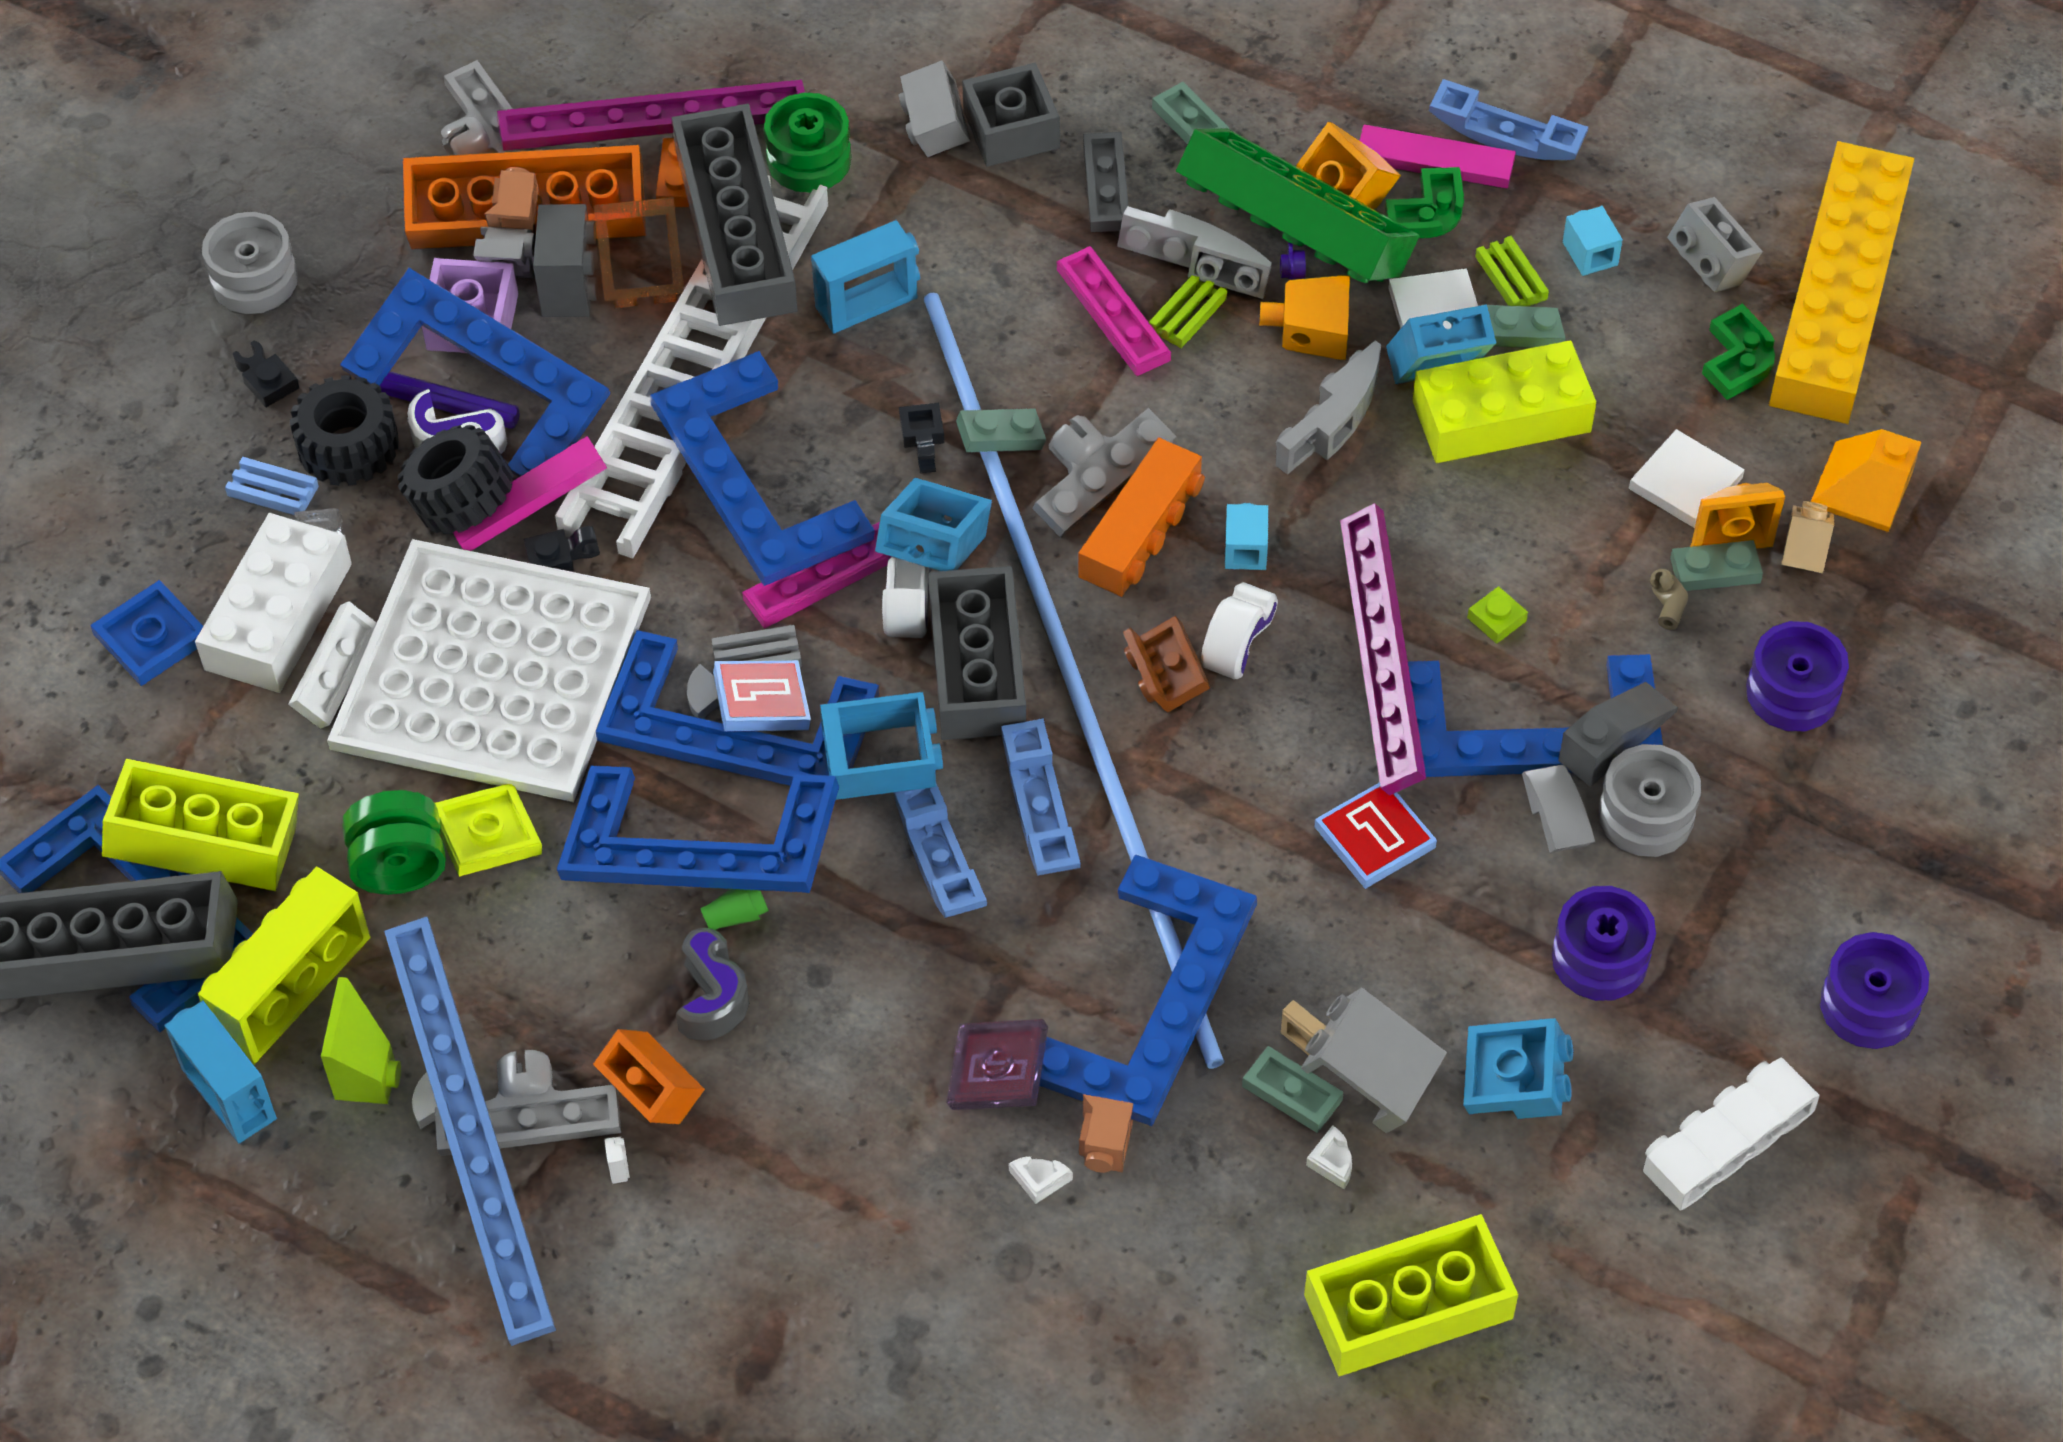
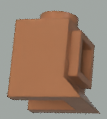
(514, 200)
(1105, 1133)

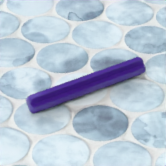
(448, 398)

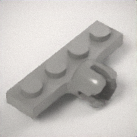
(480, 101)
(1095, 466)
(534, 1113)

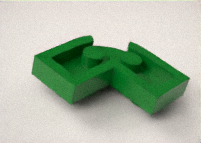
(1438, 208)
(1748, 354)

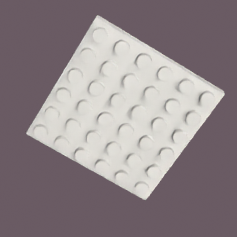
(490, 670)

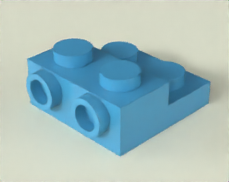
(1517, 1068)

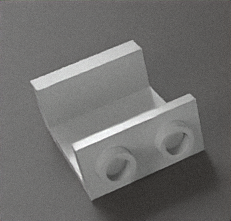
(1375, 1055)

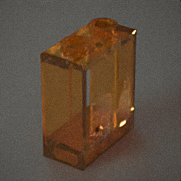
(631, 210)

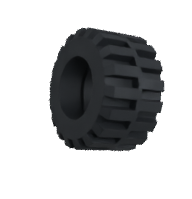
(339, 406)
(455, 479)

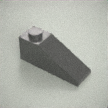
(1611, 729)

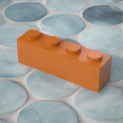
(1140, 517)

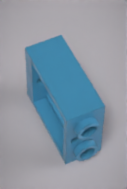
(858, 257)
(1428, 344)
(919, 519)
(876, 715)
(220, 1071)

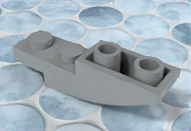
(1196, 245)
(1339, 412)

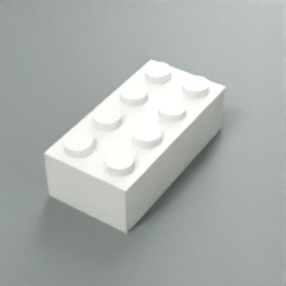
(273, 602)

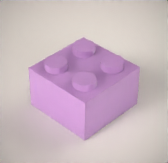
(482, 284)

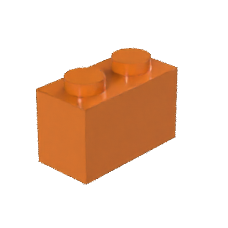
(648, 1077)

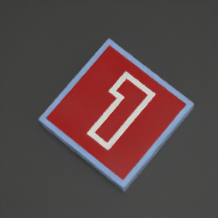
(761, 695)
(1375, 834)

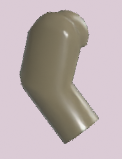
(1672, 597)

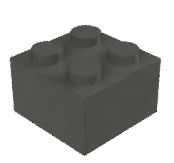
(1011, 114)
(565, 260)

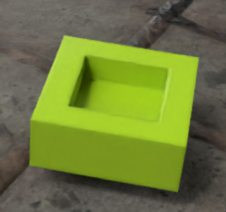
(1497, 615)

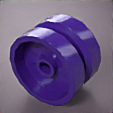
(1797, 676)
(1603, 943)
(1874, 990)

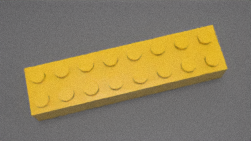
(1841, 283)

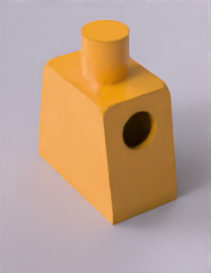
(1312, 316)

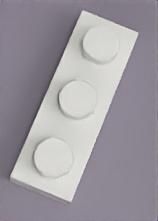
(333, 665)

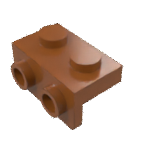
(1166, 664)

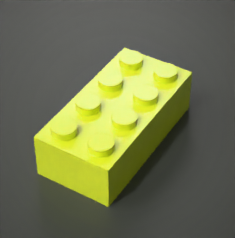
(1503, 401)
(199, 824)
(286, 962)
(1410, 1295)

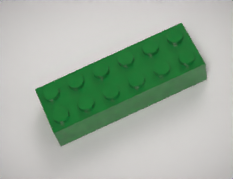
(1297, 205)

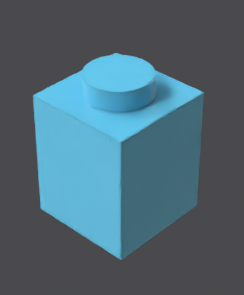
(1592, 240)
(1246, 536)

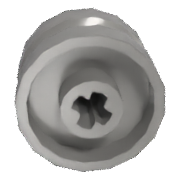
(250, 262)
(1649, 800)

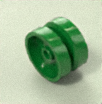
(807, 142)
(393, 842)

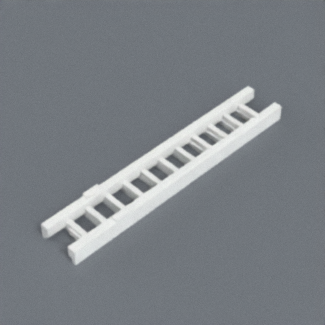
(656, 372)

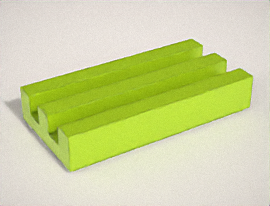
(1504, 253)
(1203, 289)

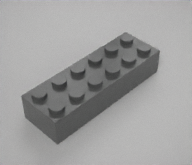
(734, 215)
(115, 934)

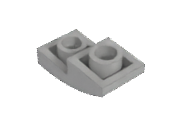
(1560, 808)

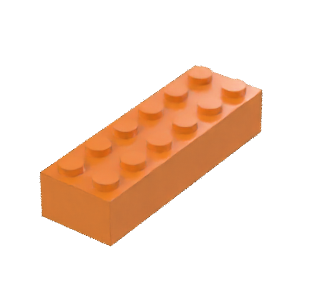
(452, 193)

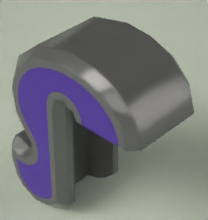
(722, 982)

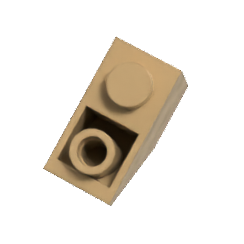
(1808, 537)

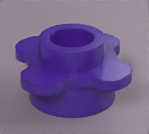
(1293, 264)

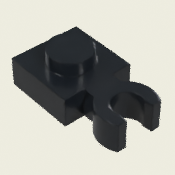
(266, 378)

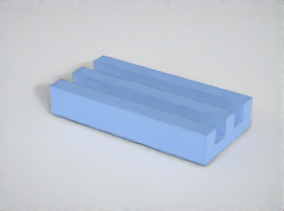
(275, 482)

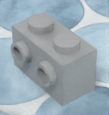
(933, 109)
(1714, 244)

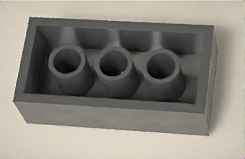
(976, 651)

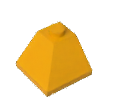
(1349, 166)
(1868, 477)
(1739, 515)

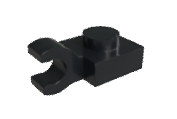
(922, 429)
(558, 551)

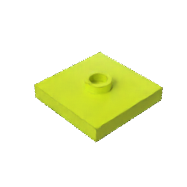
(487, 829)

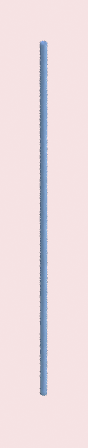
(1063, 654)

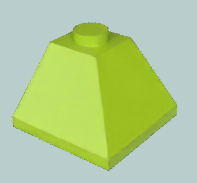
(357, 1051)

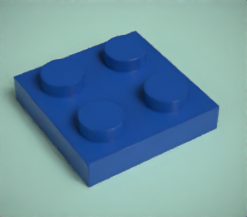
(148, 632)

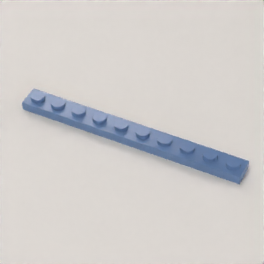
(470, 1132)

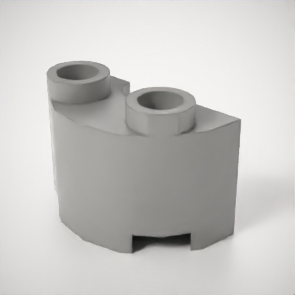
(507, 246)

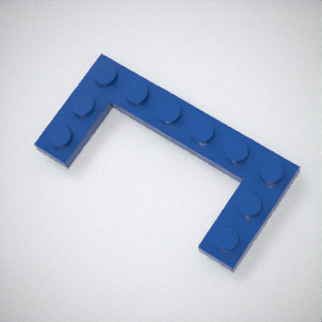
(420, 302)
(772, 552)
(636, 724)
(1504, 749)
(64, 841)
(788, 865)
(1219, 922)

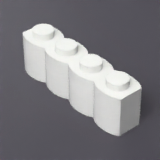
(1729, 1134)

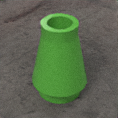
(734, 908)

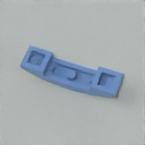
(1502, 129)
(1038, 797)
(938, 852)

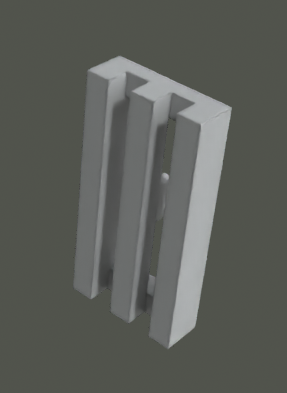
(757, 645)

